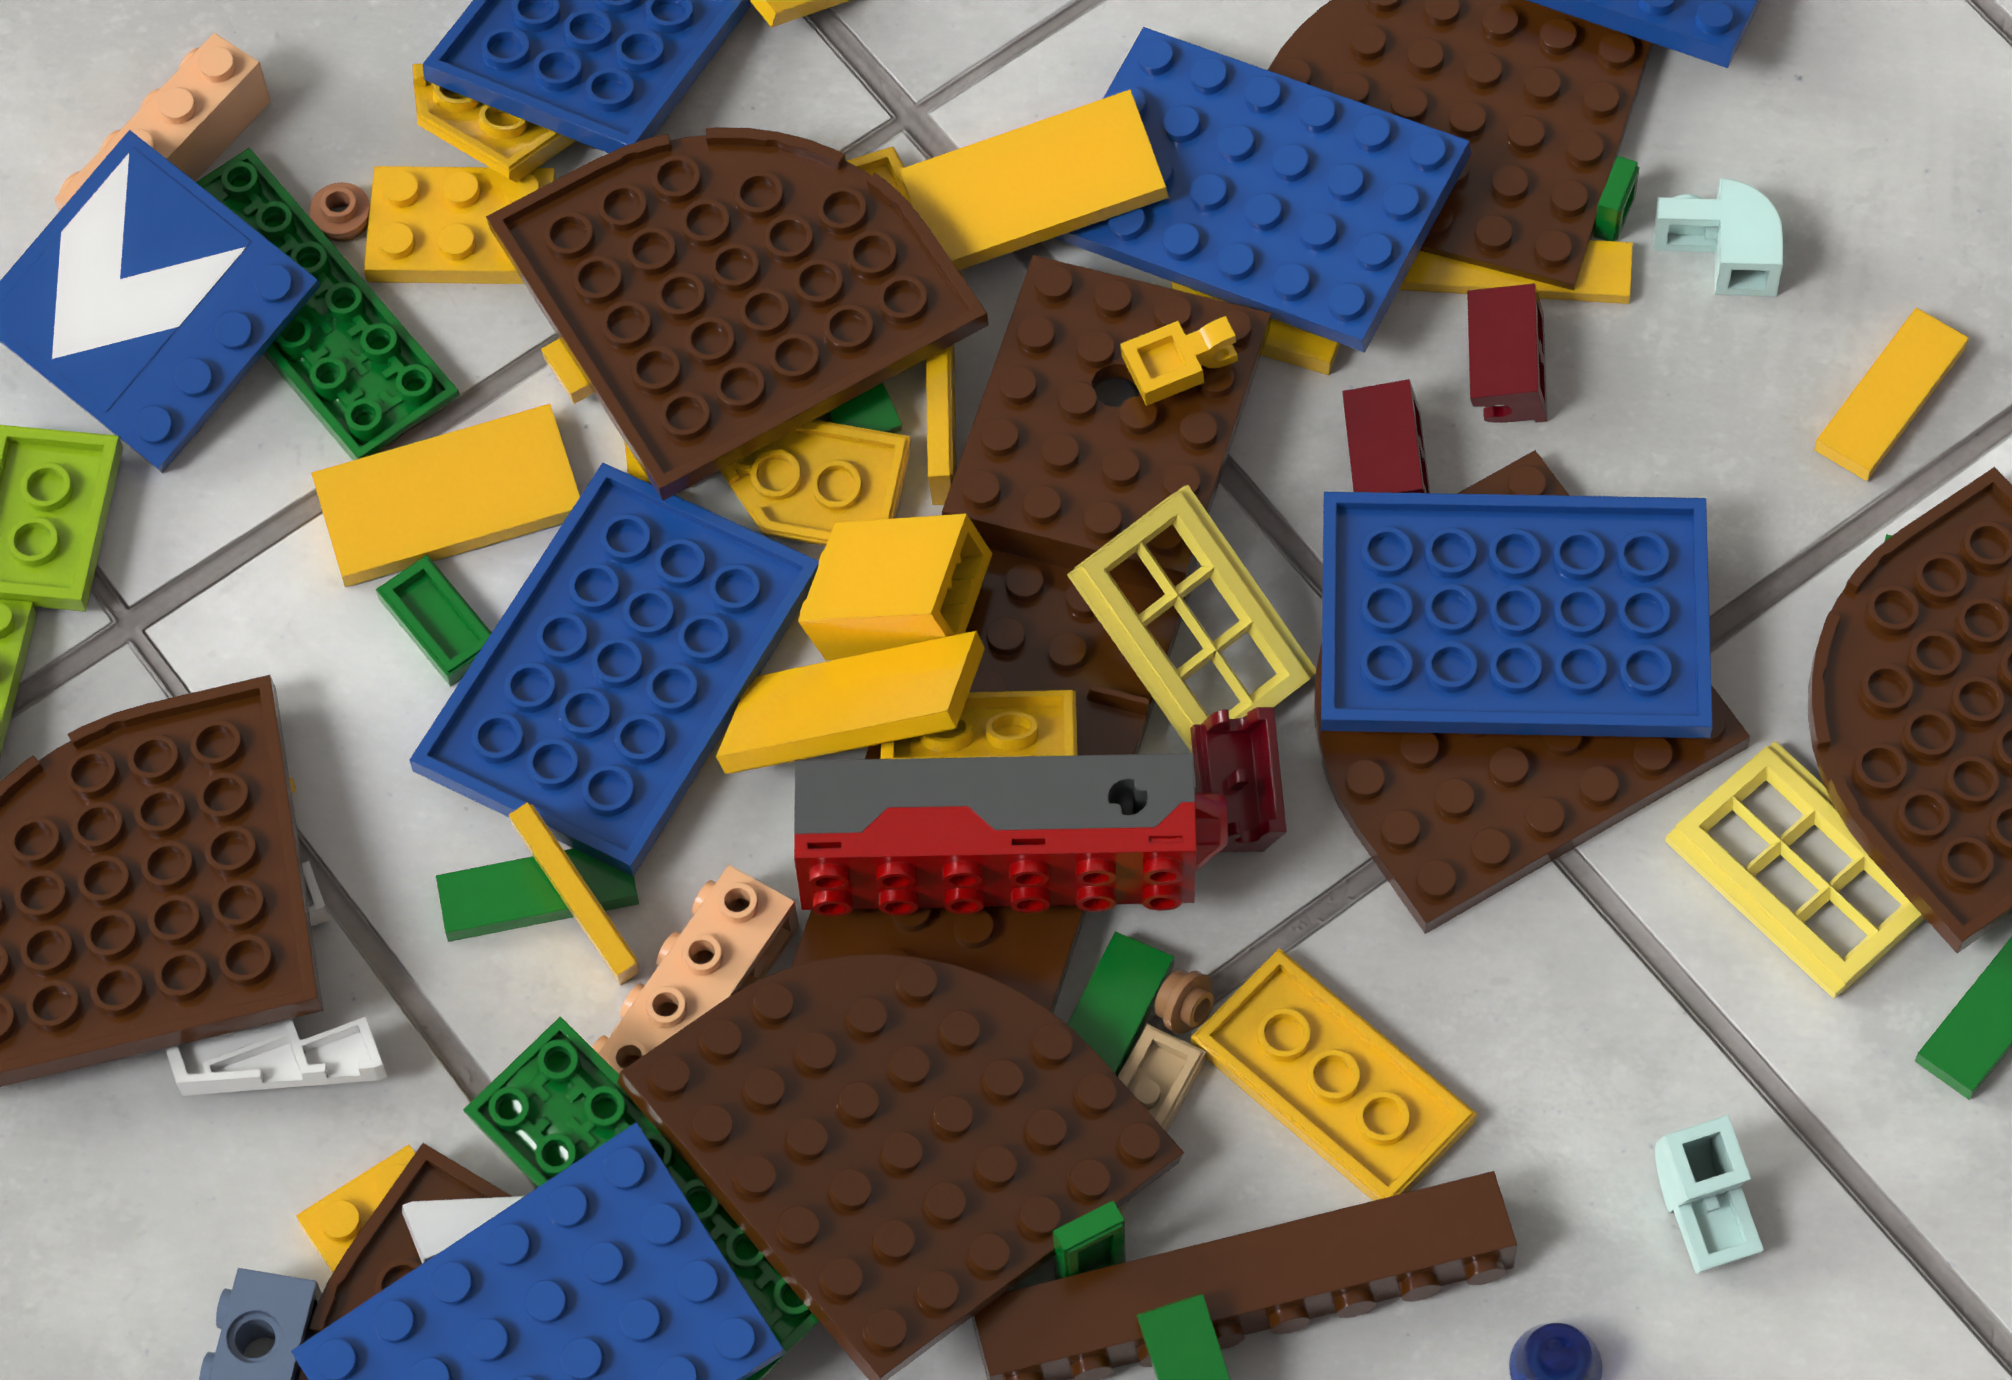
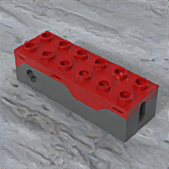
(1002, 833)

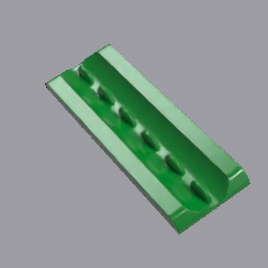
(344, 345)
(565, 1103)

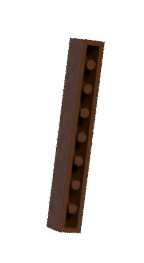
(1255, 1281)

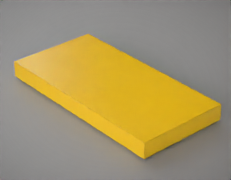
(1037, 181)
(447, 494)
(852, 703)
(1333, 1079)

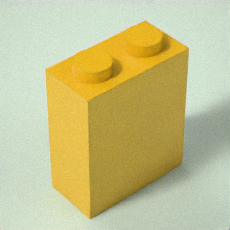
(894, 583)

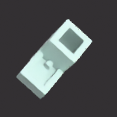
(1736, 226)
(1702, 1185)

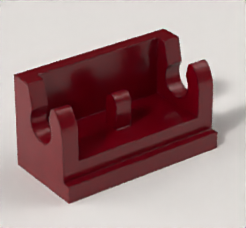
(1507, 353)
(1386, 439)
(1244, 766)

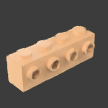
(193, 112)
(724, 948)

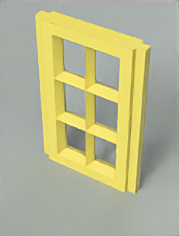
(1233, 582)
(1758, 903)

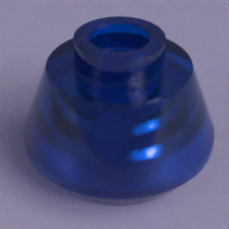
(1555, 1353)

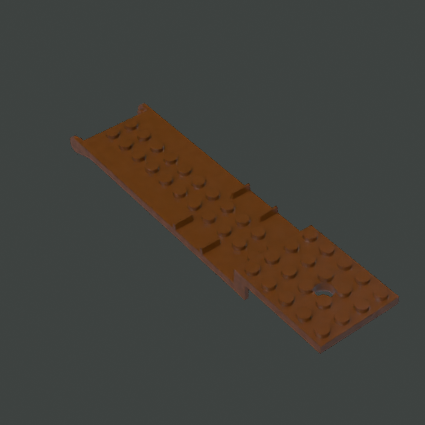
(1046, 488)

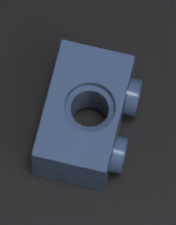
(259, 1308)

